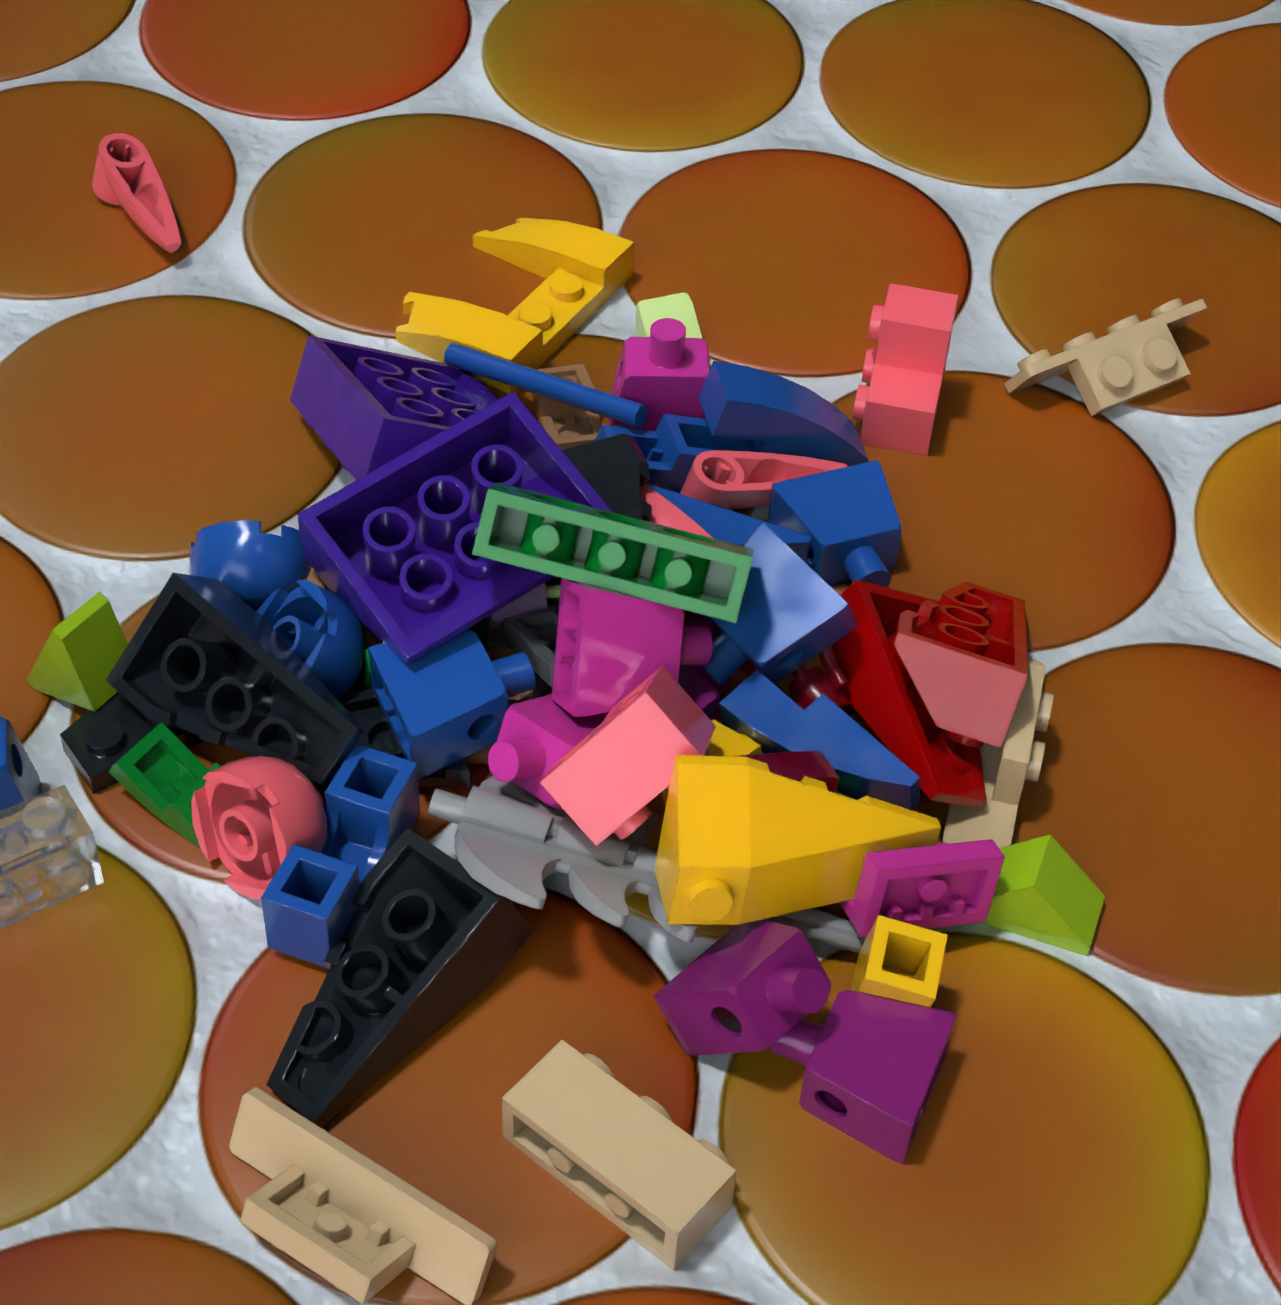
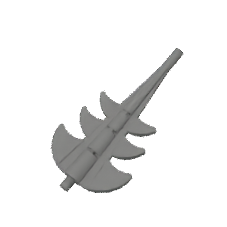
(517, 841)

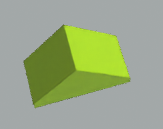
(81, 656)
(1045, 896)

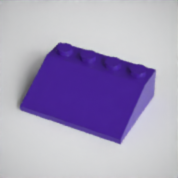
(379, 402)
(407, 531)

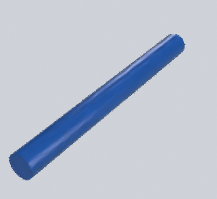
(546, 385)

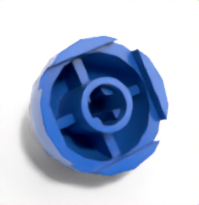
(249, 560)
(320, 633)

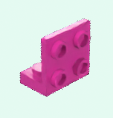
(927, 885)

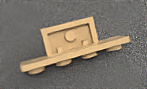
(1118, 366)
(1006, 769)
(348, 1212)

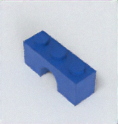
(313, 891)

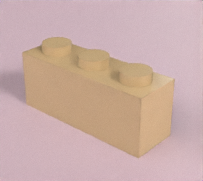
(619, 1153)

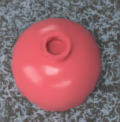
(254, 816)

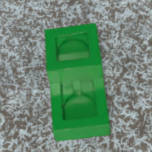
(163, 778)

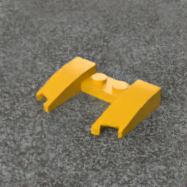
(581, 275)

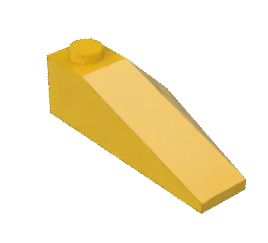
(765, 845)

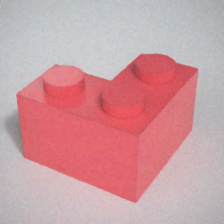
(905, 368)
(629, 758)

